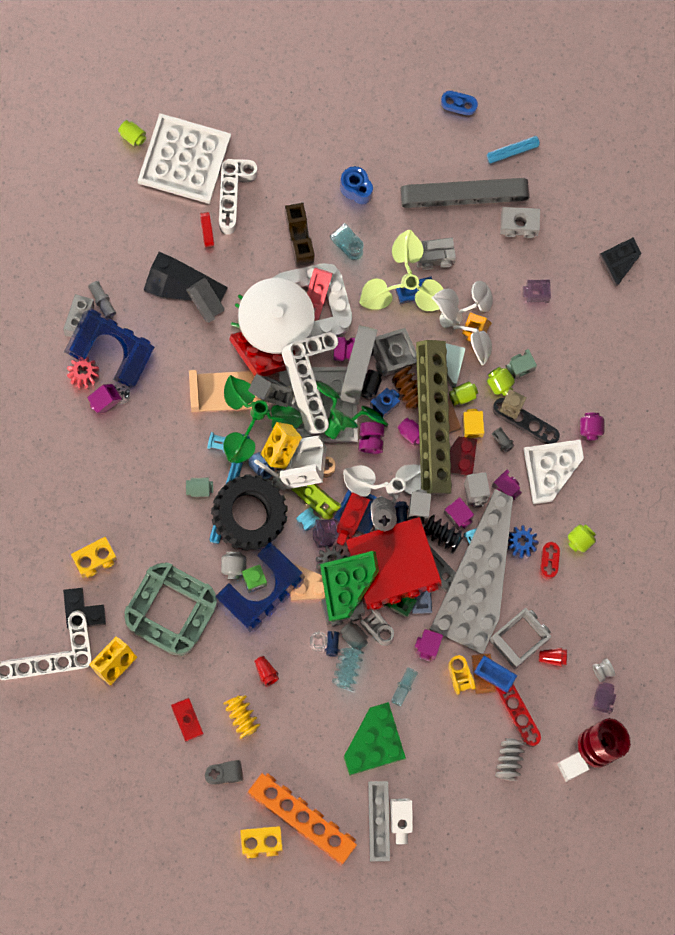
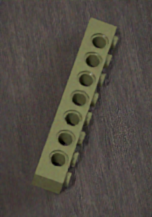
(433, 417)

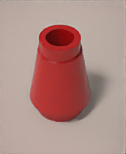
(554, 656)
(267, 673)

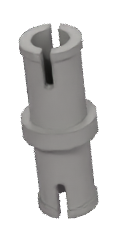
(102, 300)

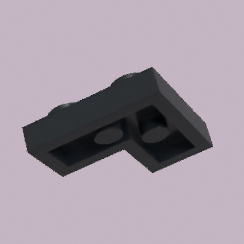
(75, 602)

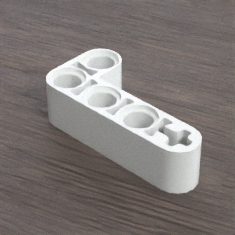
(231, 196)

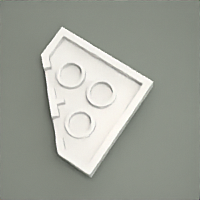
(551, 467)

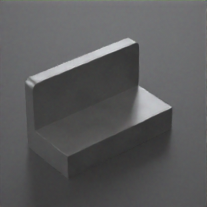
(205, 300)

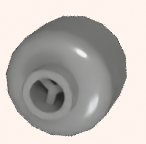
(233, 564)

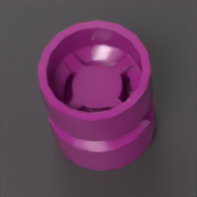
(343, 349)
(371, 437)

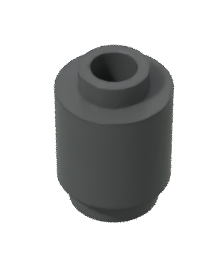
(354, 635)

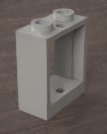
(542, 630)

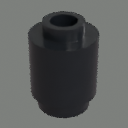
(371, 384)

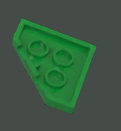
(347, 582)
(375, 742)

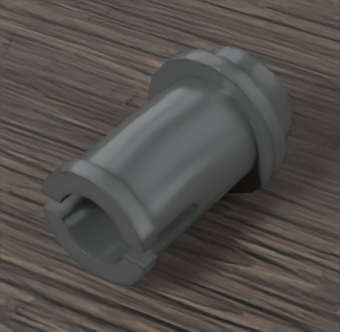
(505, 443)

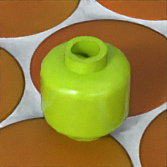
(500, 381)
(581, 538)

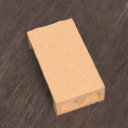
(208, 390)

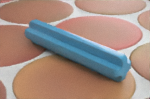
(513, 149)

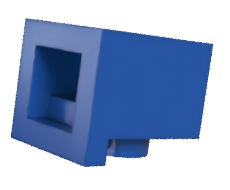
(382, 407)

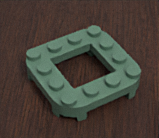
(183, 583)

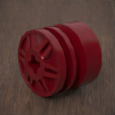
(604, 743)

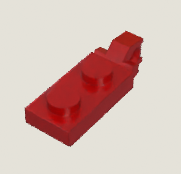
(351, 517)

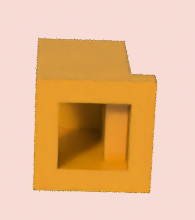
(477, 322)

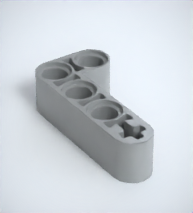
(358, 364)

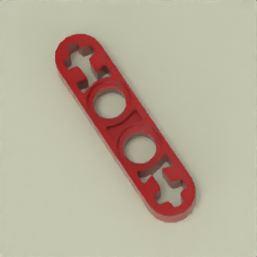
(520, 710)

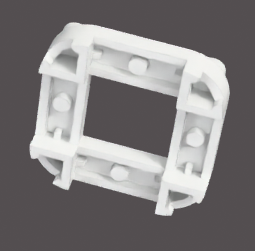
(337, 298)

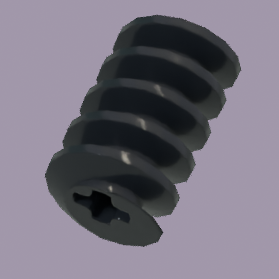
(443, 533)

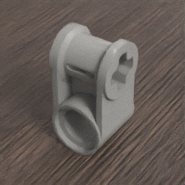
(375, 625)

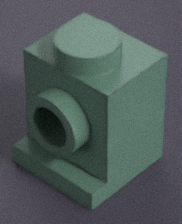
(521, 365)

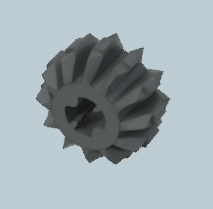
(329, 554)

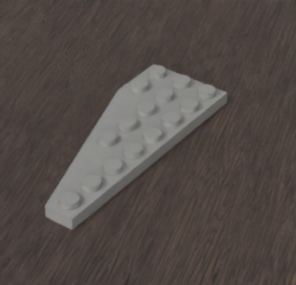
(475, 593)

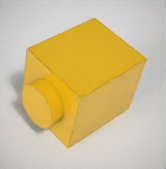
(473, 423)

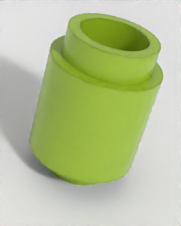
(132, 133)
(463, 393)

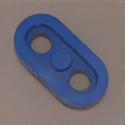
(459, 102)

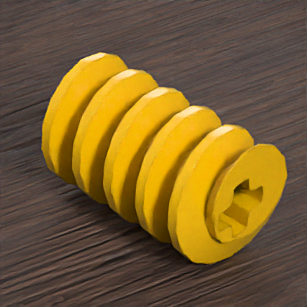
(242, 716)

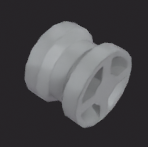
(603, 670)

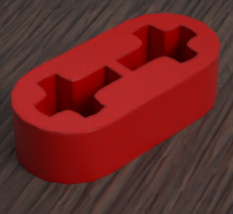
(207, 229)
(554, 561)

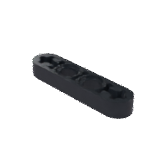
(524, 424)

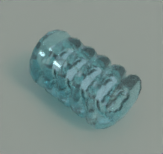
(346, 668)

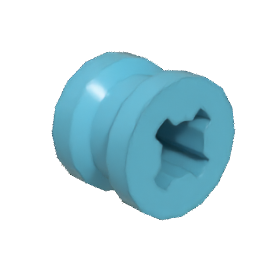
(307, 518)

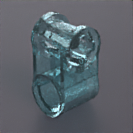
(345, 240)

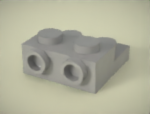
(394, 352)

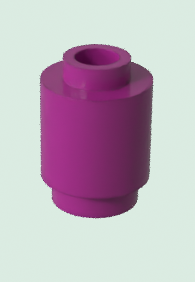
(409, 430)

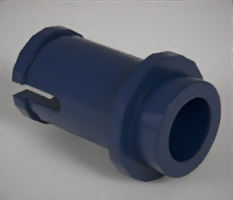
(401, 511)
(332, 644)

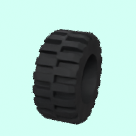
(269, 497)

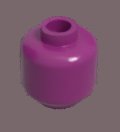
(592, 426)

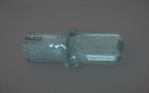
(404, 686)

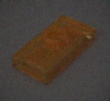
(481, 684)

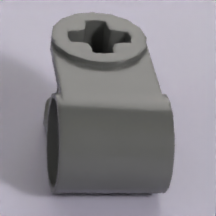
(228, 772)

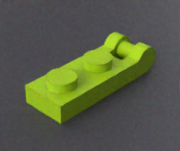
(316, 498)

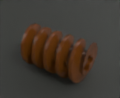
(407, 387)

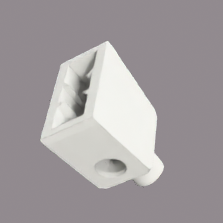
(400, 810)

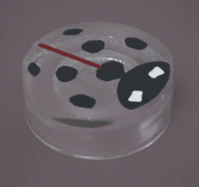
(124, 392)

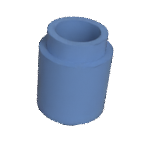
(257, 469)

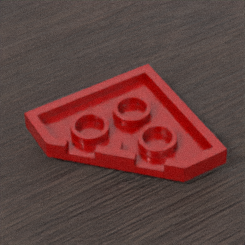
(257, 360)

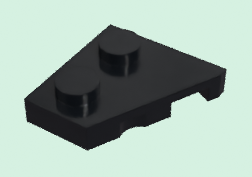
(620, 259)

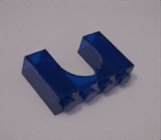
(135, 350)
(252, 613)

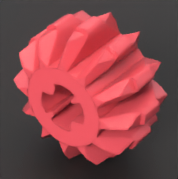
(82, 378)

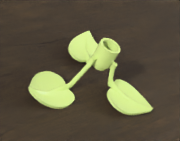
(404, 249)

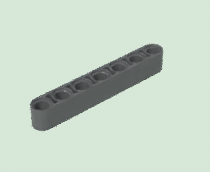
(464, 192)

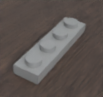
(379, 821)

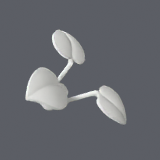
(451, 315)
(361, 480)

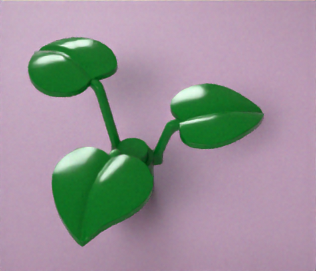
(236, 394)
(343, 421)

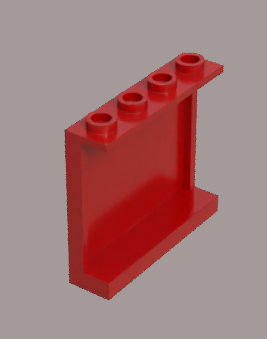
(403, 563)

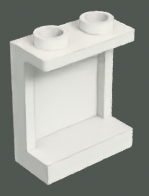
(306, 464)

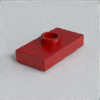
(187, 719)

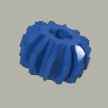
(528, 546)

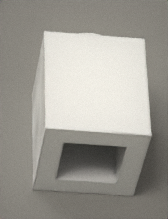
(573, 767)

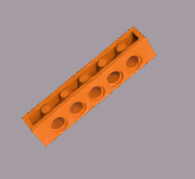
(338, 853)

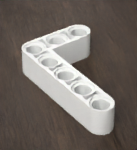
(307, 378)
(52, 658)

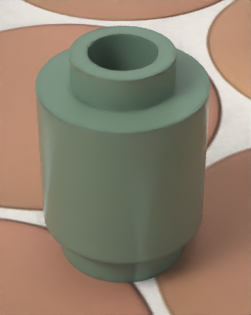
(199, 487)

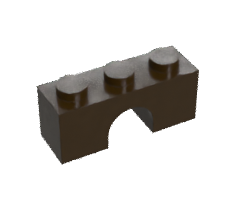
(299, 234)

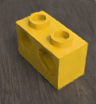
(281, 445)
(91, 552)
(113, 660)
(260, 836)

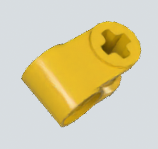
(461, 676)

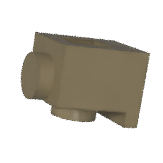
(512, 404)

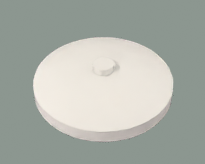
(275, 315)

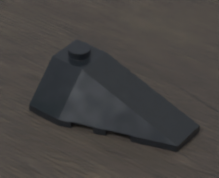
(172, 277)

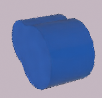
(356, 185)

